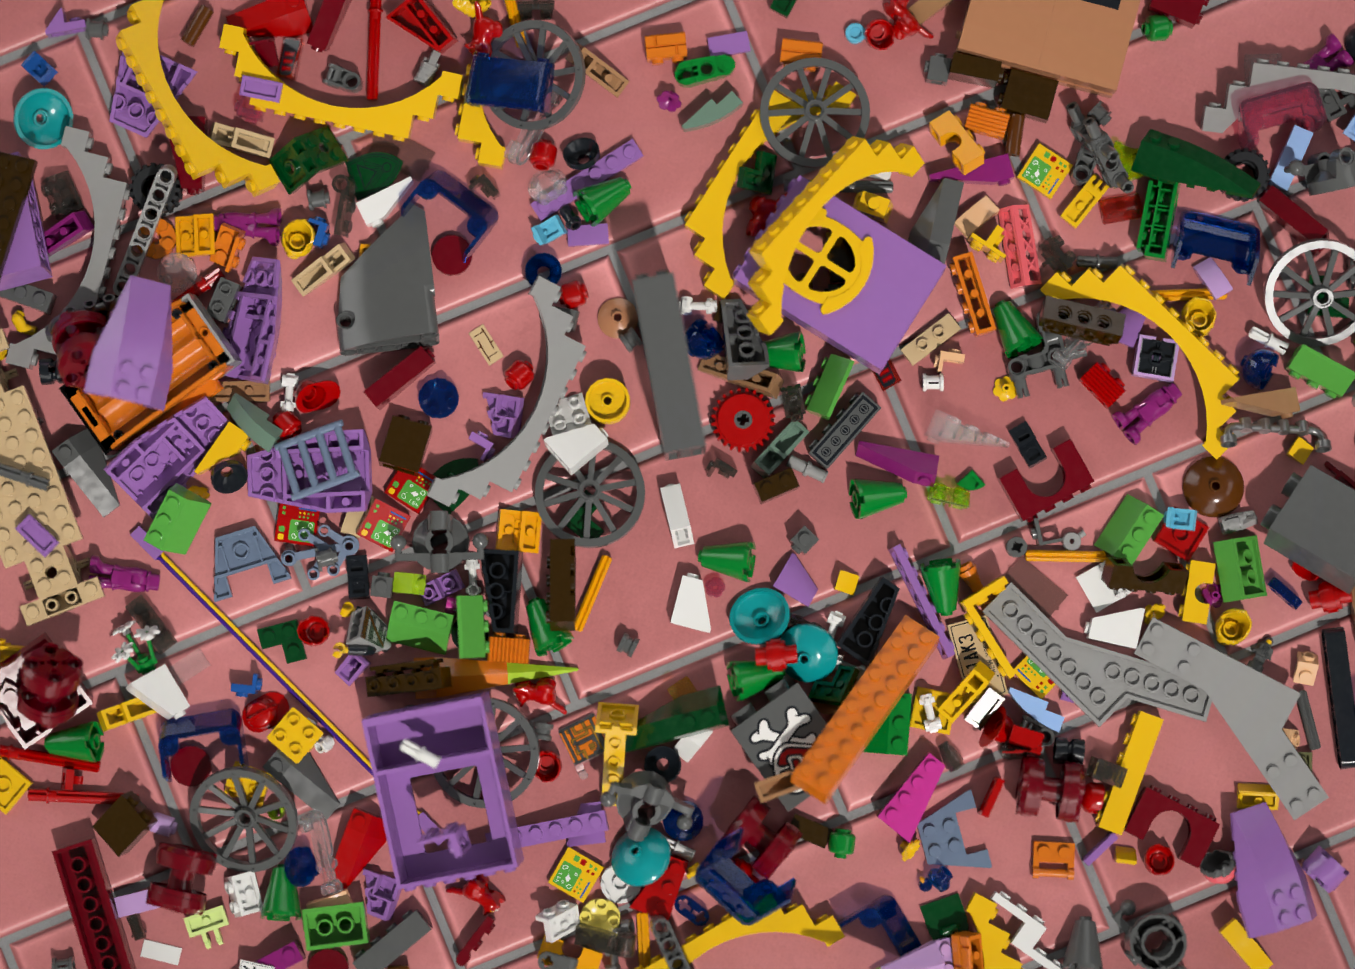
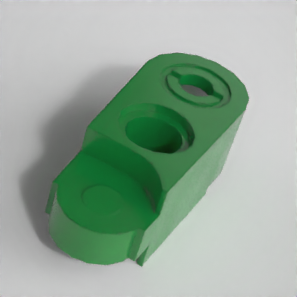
(721, 67)

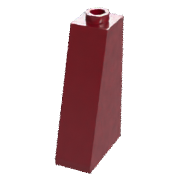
(327, 24)
(197, 185)
(1292, 217)
(400, 377)

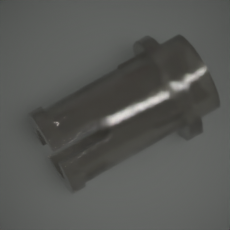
(136, 927)

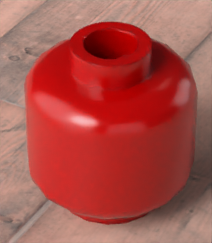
(543, 154)
(573, 294)
(519, 374)
(288, 423)

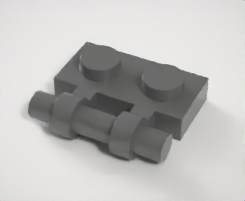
(1333, 105)

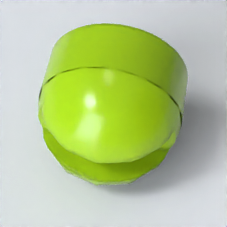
(274, 813)

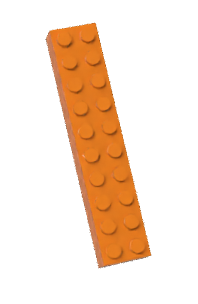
(865, 709)

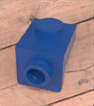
(39, 68)
(322, 236)
(242, 690)

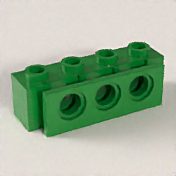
(1162, 221)

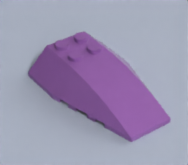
(256, 321)
(135, 347)
(167, 454)
(270, 482)
(1269, 878)

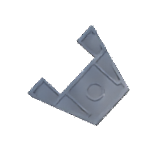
(242, 552)
(943, 838)

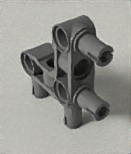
(1101, 146)
(1039, 362)

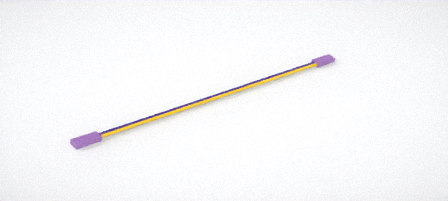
(139, 535)

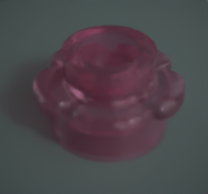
(715, 582)

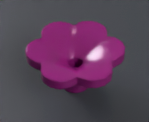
(669, 101)
(1208, 595)

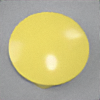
(600, 914)

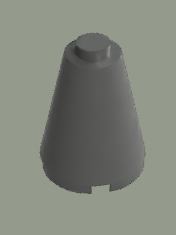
(1083, 946)

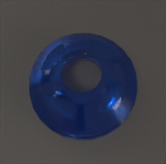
(543, 260)

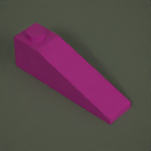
(993, 171)
(67, 231)
(907, 464)
(284, 957)

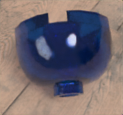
(703, 341)
(1258, 367)

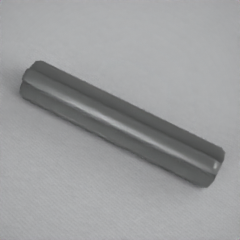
(1308, 721)

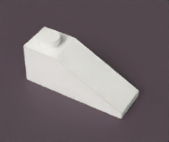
(380, 205)

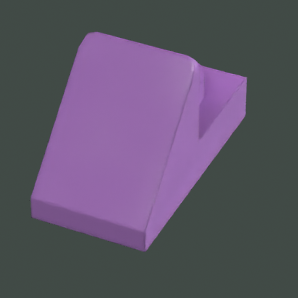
(60, 26)

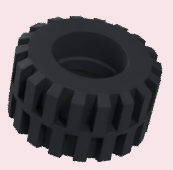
(1256, 163)
(140, 182)

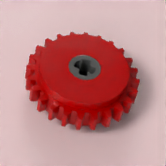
(753, 431)

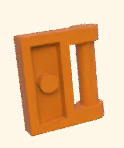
(1053, 853)

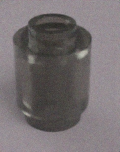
(1005, 746)

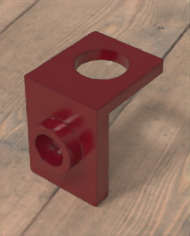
(267, 51)

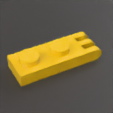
(1083, 202)

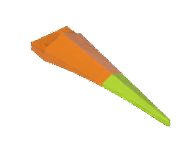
(478, 674)

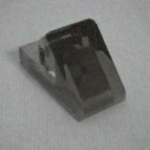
(1106, 772)

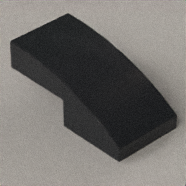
(1027, 444)
(358, 577)

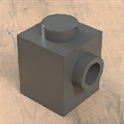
(937, 69)
(803, 541)
(382, 585)

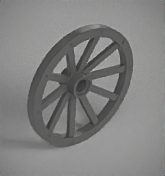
(798, 66)
(579, 70)
(1318, 287)
(615, 535)
(533, 747)
(242, 821)

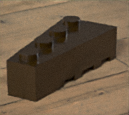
(562, 585)

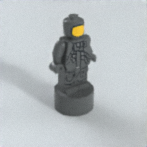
(1262, 652)

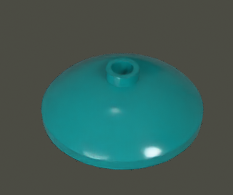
(54, 113)
(755, 607)
(817, 647)
(646, 864)

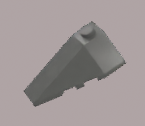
(936, 223)
(743, 347)
(85, 464)
(304, 781)

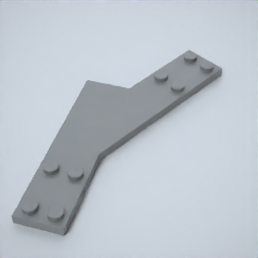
(1089, 674)
(1249, 703)

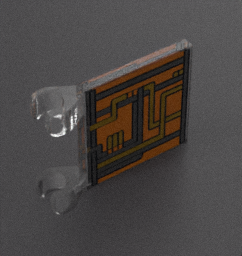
(582, 742)

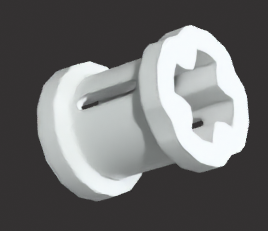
(939, 379)

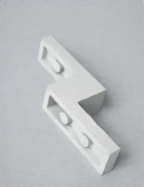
(1028, 932)

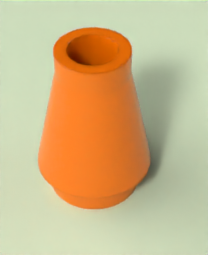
(970, 576)

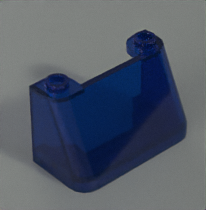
(510, 83)

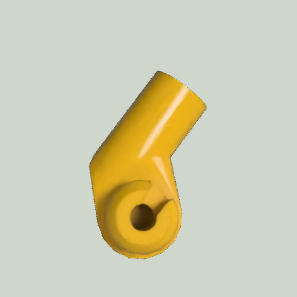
(20, 324)

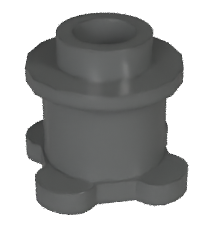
(96, 29)
(1100, 114)
(318, 199)
(326, 558)

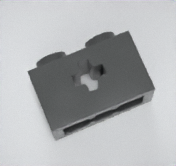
(223, 300)

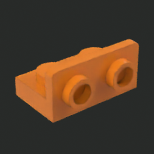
(227, 246)

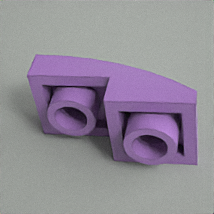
(442, 587)

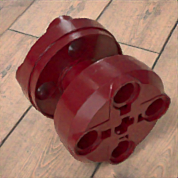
(73, 342)
(49, 685)
(1035, 787)
(772, 846)
(178, 893)

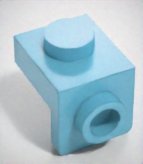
(548, 230)
(1180, 519)

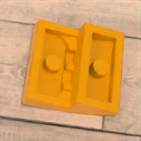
(195, 235)
(518, 531)

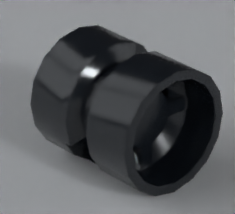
(46, 374)
(1068, 751)

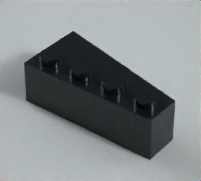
(503, 587)
(866, 627)

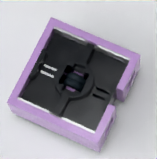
(1149, 352)

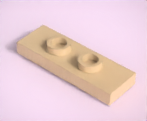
(930, 339)

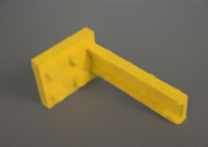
(982, 633)
(616, 722)

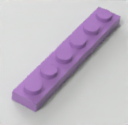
(599, 172)
(918, 594)
(561, 828)

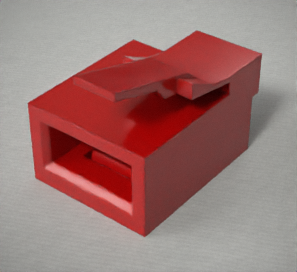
(1027, 739)

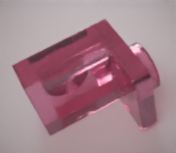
(251, 116)

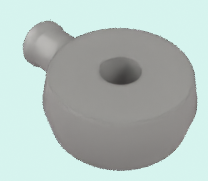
(1076, 538)

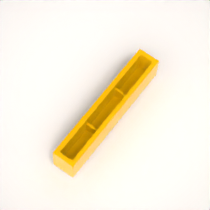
(1135, 757)

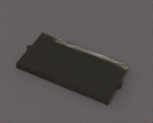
(414, 156)
(1036, 587)

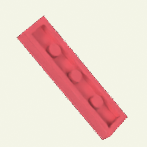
(1016, 246)

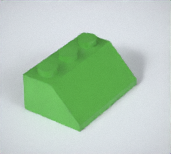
(1320, 371)
(829, 386)
(177, 520)
(1129, 529)
(1239, 568)
(472, 626)
(420, 627)
(335, 926)

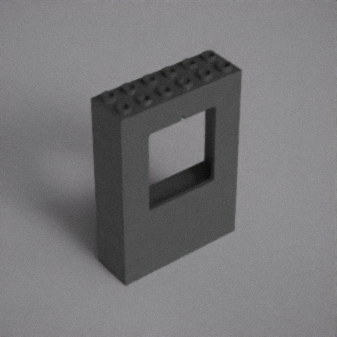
(669, 365)

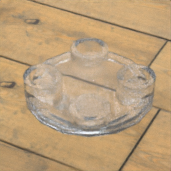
(547, 185)
(177, 271)

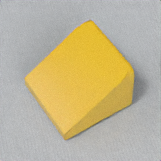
(1299, 450)
(846, 582)
(1125, 855)

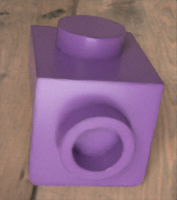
(481, 439)

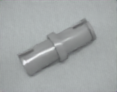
(807, 468)

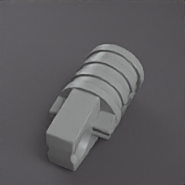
(428, 69)
(1237, 521)

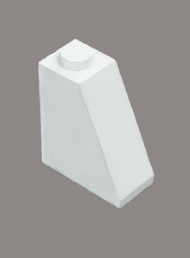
(577, 446)
(677, 515)
(691, 605)
(1116, 628)
(160, 693)

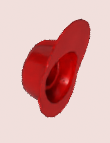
(316, 395)
(265, 711)
(997, 728)

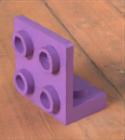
(458, 838)

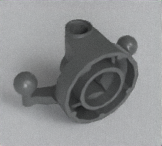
(1329, 173)
(457, 543)
(652, 789)
(1167, 954)

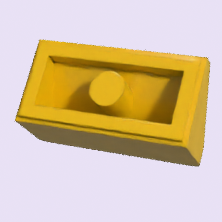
(1254, 794)

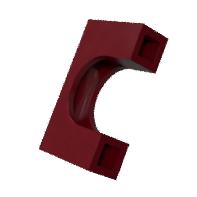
(1180, 11)
(1075, 478)
(1200, 828)

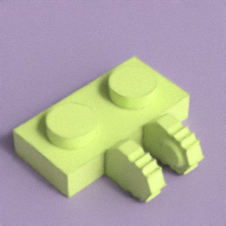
(210, 920)

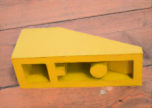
(227, 445)
(966, 691)

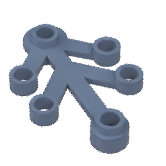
(322, 545)

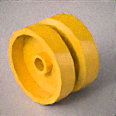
(609, 413)

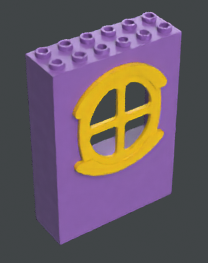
(878, 296)

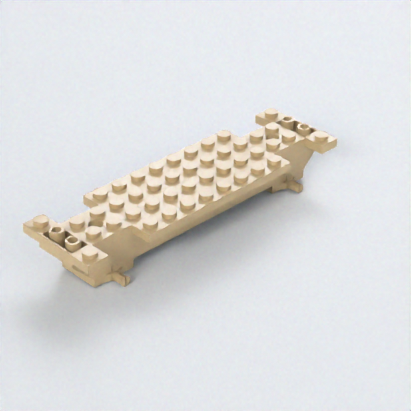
(26, 449)

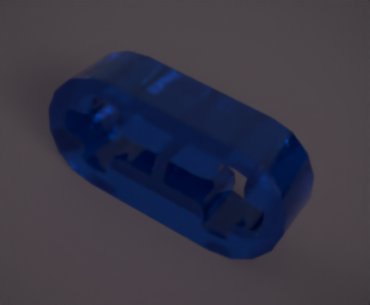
(1284, 593)
(695, 906)

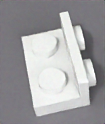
(243, 894)
(559, 920)

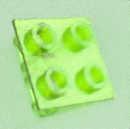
(941, 493)

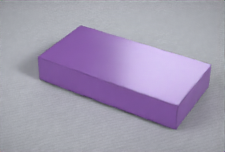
(729, 44)
(261, 88)
(588, 235)
(37, 535)
(1099, 848)

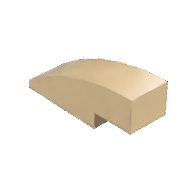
(241, 140)
(323, 269)

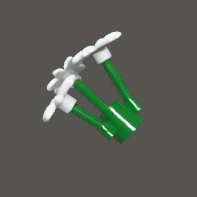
(145, 663)

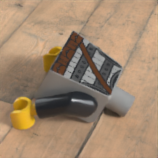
(365, 632)

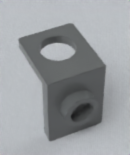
(1036, 534)

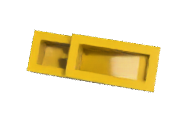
(123, 714)
(1245, 948)

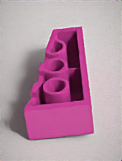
(911, 799)

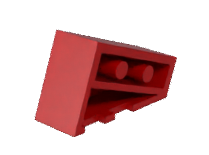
(423, 23)
(660, 895)

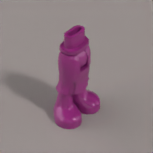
(1331, 46)
(249, 223)
(1148, 411)
(124, 578)

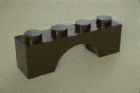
(1167, 578)

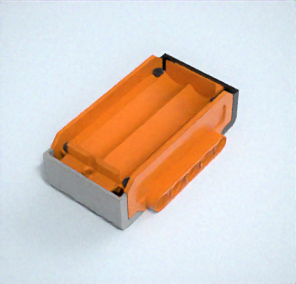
(199, 361)

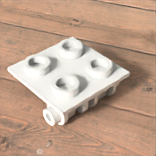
(570, 414)
(1097, 591)

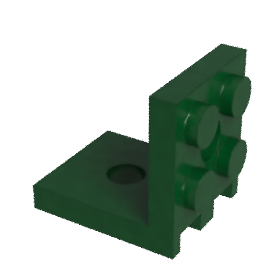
(307, 158)

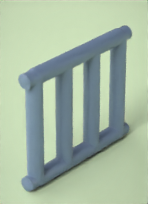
(334, 480)

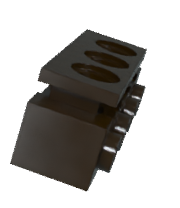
(1081, 321)
(417, 680)

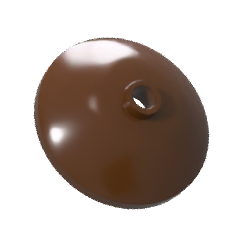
(1199, 490)

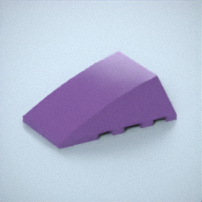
(129, 102)

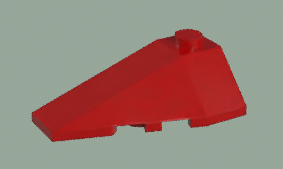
(274, 19)
(359, 844)

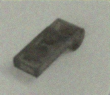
(346, 205)
(145, 615)
(605, 941)

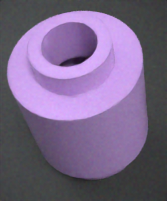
(165, 826)

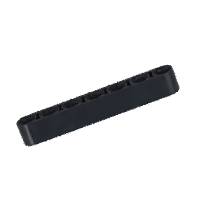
(1340, 694)

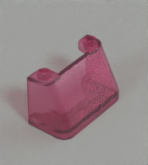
(1278, 107)

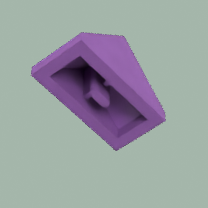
(352, 668)

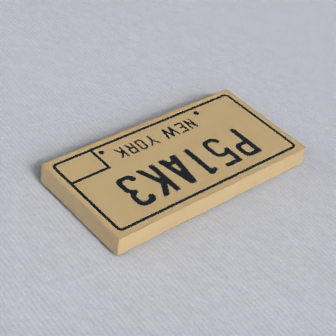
(970, 650)

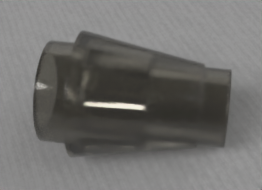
(951, 758)

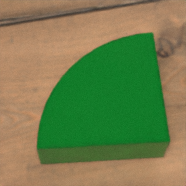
(971, 482)

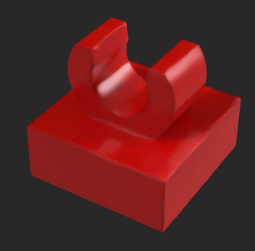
(69, 779)

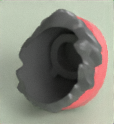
(1218, 866)

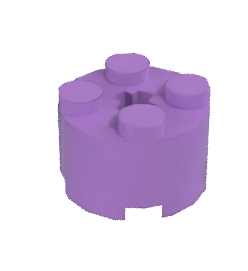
(1325, 868)

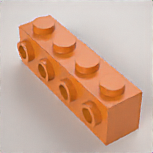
(973, 294)

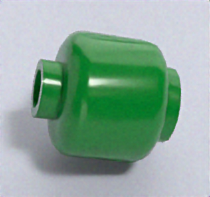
(1157, 28)
(841, 843)

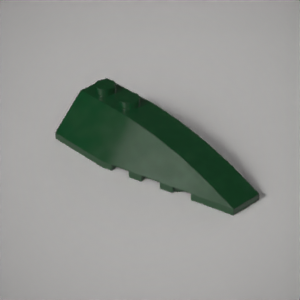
(1179, 161)
(680, 718)

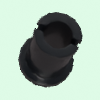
(572, 221)

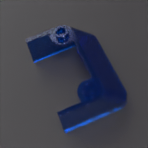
(481, 214)
(1217, 239)
(225, 722)
(734, 889)
(888, 914)

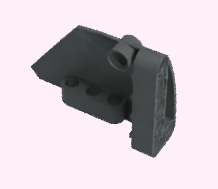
(390, 292)

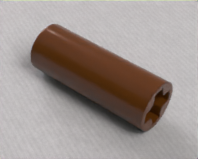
(197, 25)
(1014, 135)

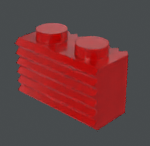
(1102, 384)

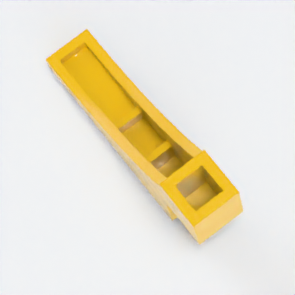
(475, 130)

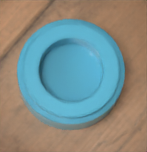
(855, 33)

